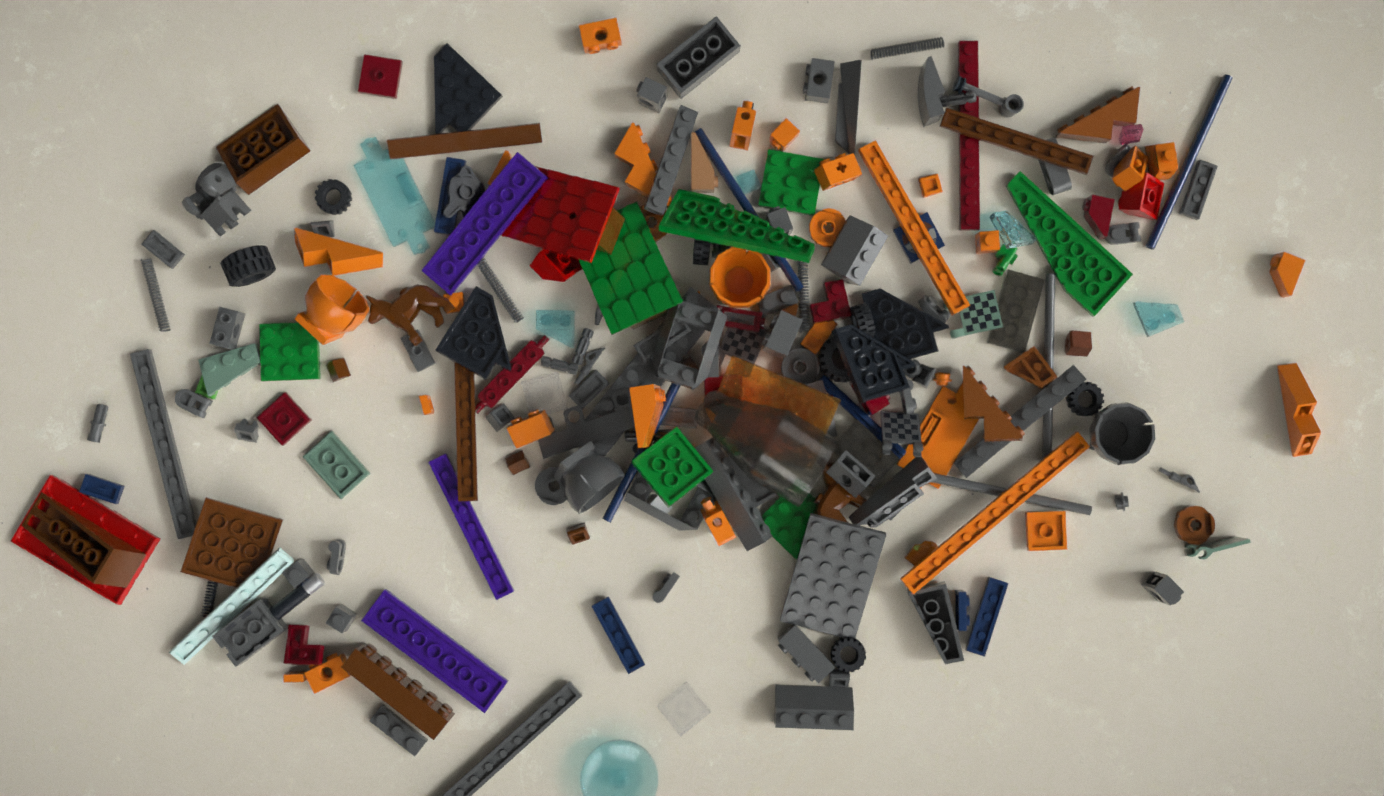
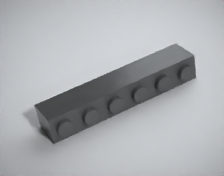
(733, 497)

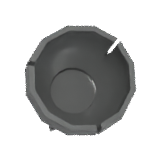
(1121, 433)
(588, 477)

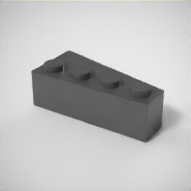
(936, 613)

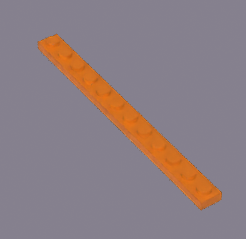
(994, 512)

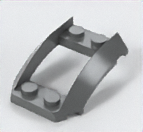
(697, 317)
(691, 518)

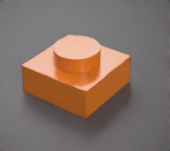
(457, 300)

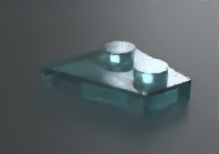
(1010, 230)
(1157, 316)
(557, 324)

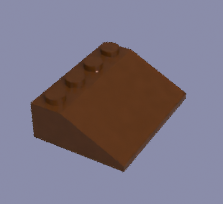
(262, 149)

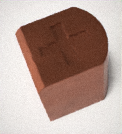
(1078, 343)

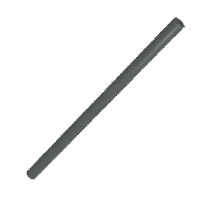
(1049, 357)
(996, 491)

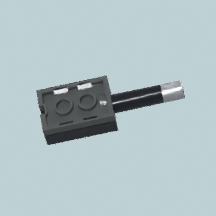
(262, 622)

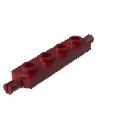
(506, 380)

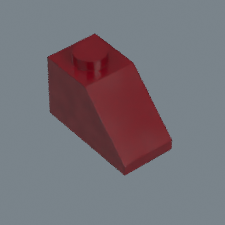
(1098, 214)

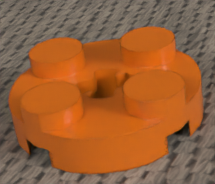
(823, 217)

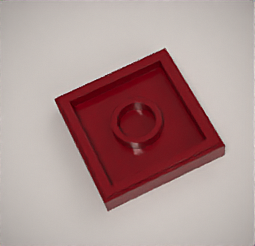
(284, 418)

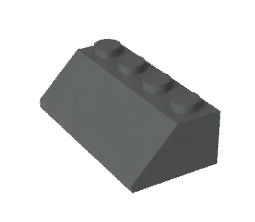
(814, 707)

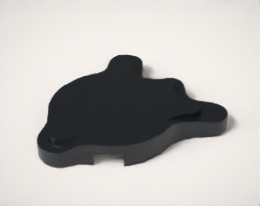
(462, 192)

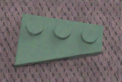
(226, 366)

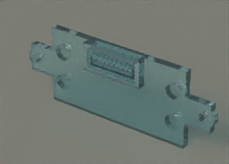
(395, 197)

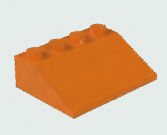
(647, 408)

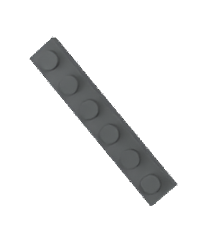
(671, 160)

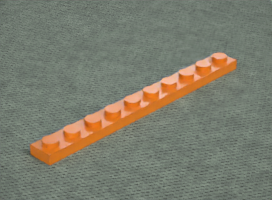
(913, 228)

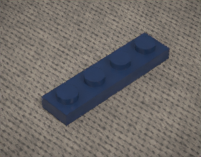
(442, 224)
(986, 616)
(618, 635)

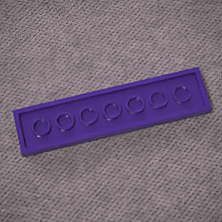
(484, 223)
(435, 650)

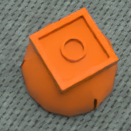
(739, 277)
(325, 309)

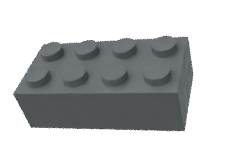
(698, 57)

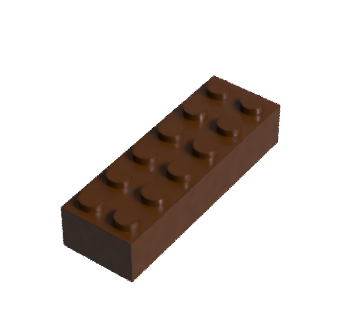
(398, 690)

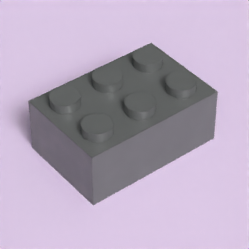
(782, 335)

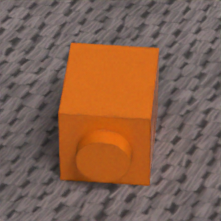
(784, 135)
(987, 242)

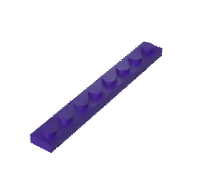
(472, 528)

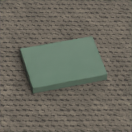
(336, 464)

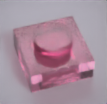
(1131, 134)

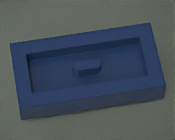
(101, 488)
(961, 617)

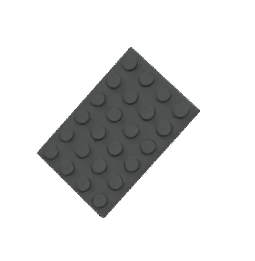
(832, 576)

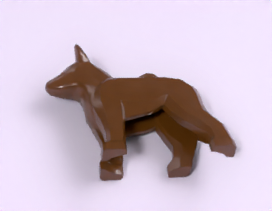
(407, 307)
(834, 498)

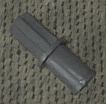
(98, 423)

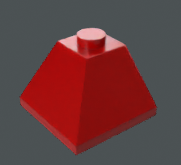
(1143, 198)
(555, 266)

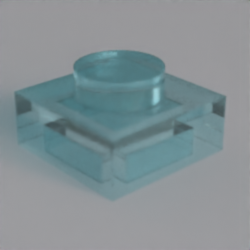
(748, 182)

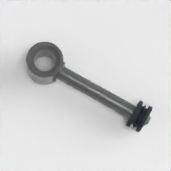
(1018, 103)

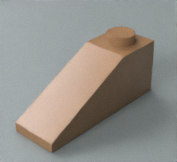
(701, 169)

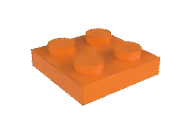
(1046, 530)

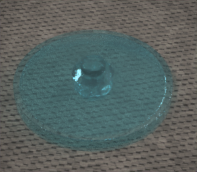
(619, 770)

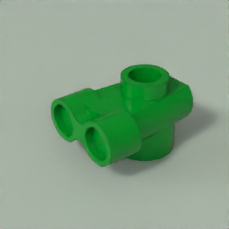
(1006, 257)

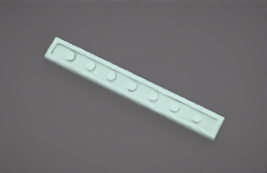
(231, 606)

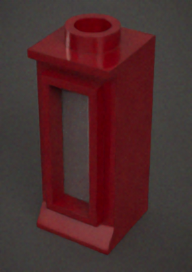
(742, 319)

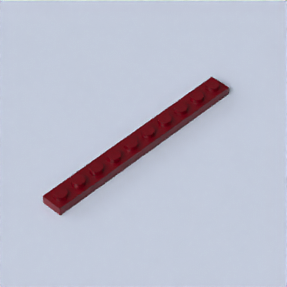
(969, 147)

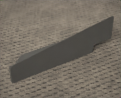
(848, 105)
(895, 494)

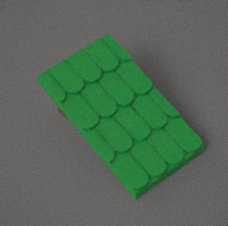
(633, 280)

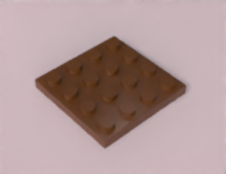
(230, 542)

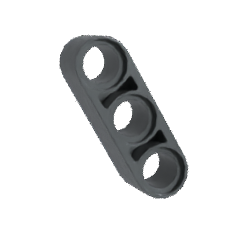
(1056, 177)

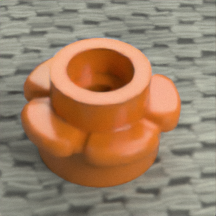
(942, 378)

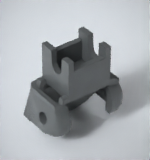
(216, 198)

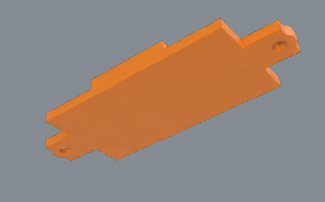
(942, 432)

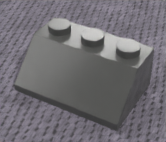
(854, 250)

